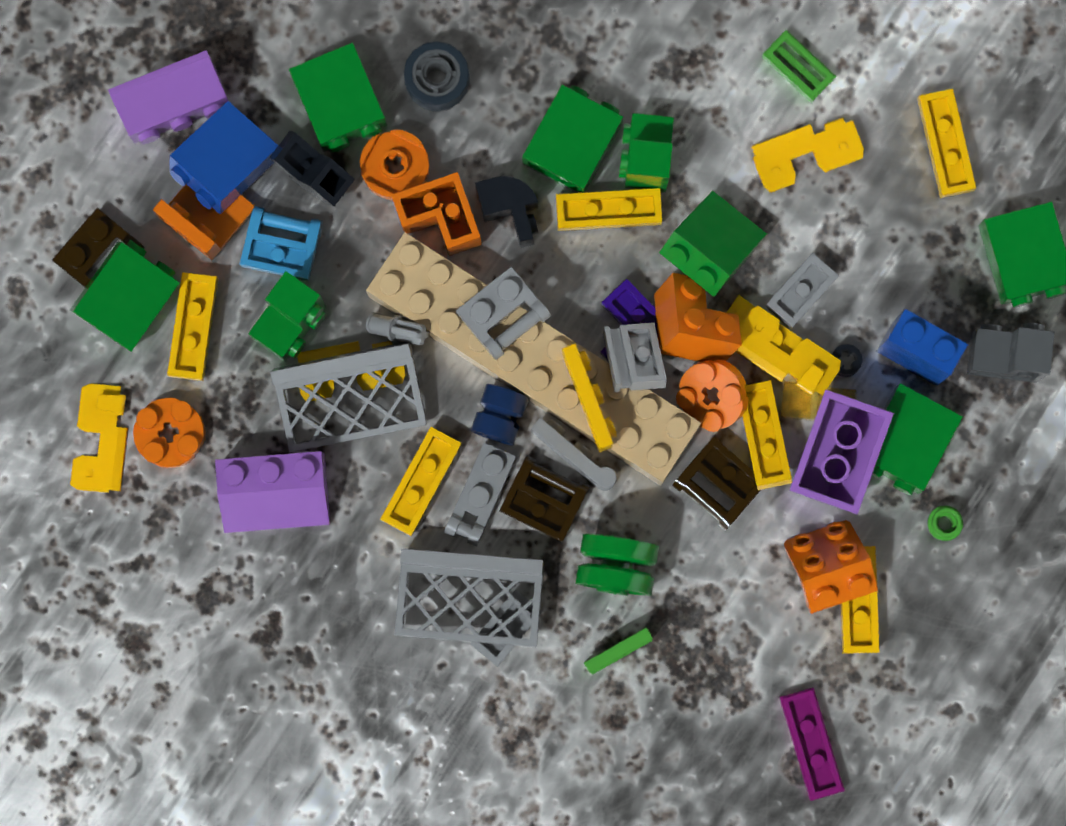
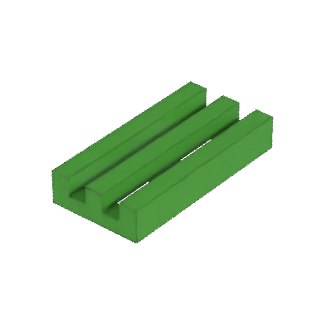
(787, 74)
(618, 651)

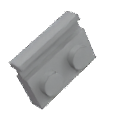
(634, 357)

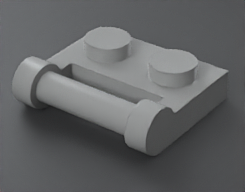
(497, 303)

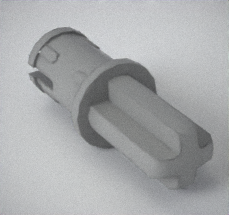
(396, 328)

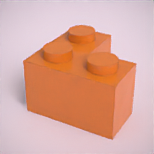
(443, 204)
(688, 327)

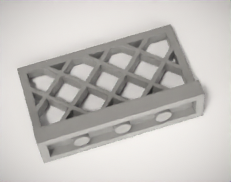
(343, 366)
(469, 566)

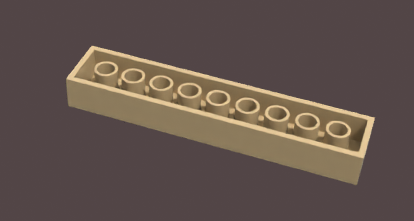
(431, 289)

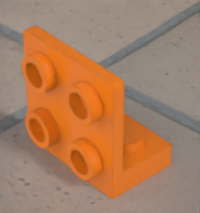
(203, 226)

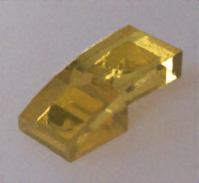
(801, 405)

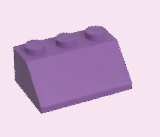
(169, 98)
(841, 451)
(273, 491)

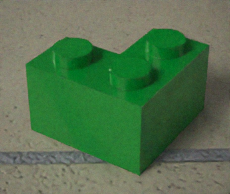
(649, 152)
(288, 318)

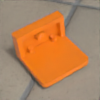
(831, 565)

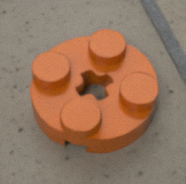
(389, 146)
(694, 398)
(184, 445)

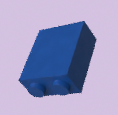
(222, 158)
(921, 347)

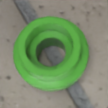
(955, 519)

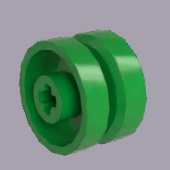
(617, 559)

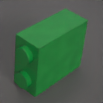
(338, 98)
(573, 138)
(712, 243)
(1025, 254)
(125, 294)
(914, 439)

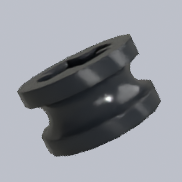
(855, 366)

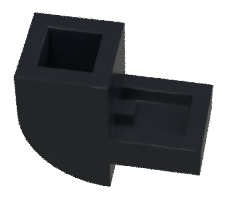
(311, 169)
(509, 197)

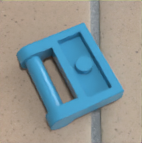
(280, 254)

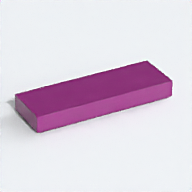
(811, 744)

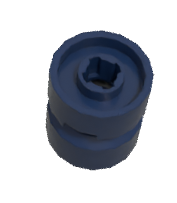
(499, 414)

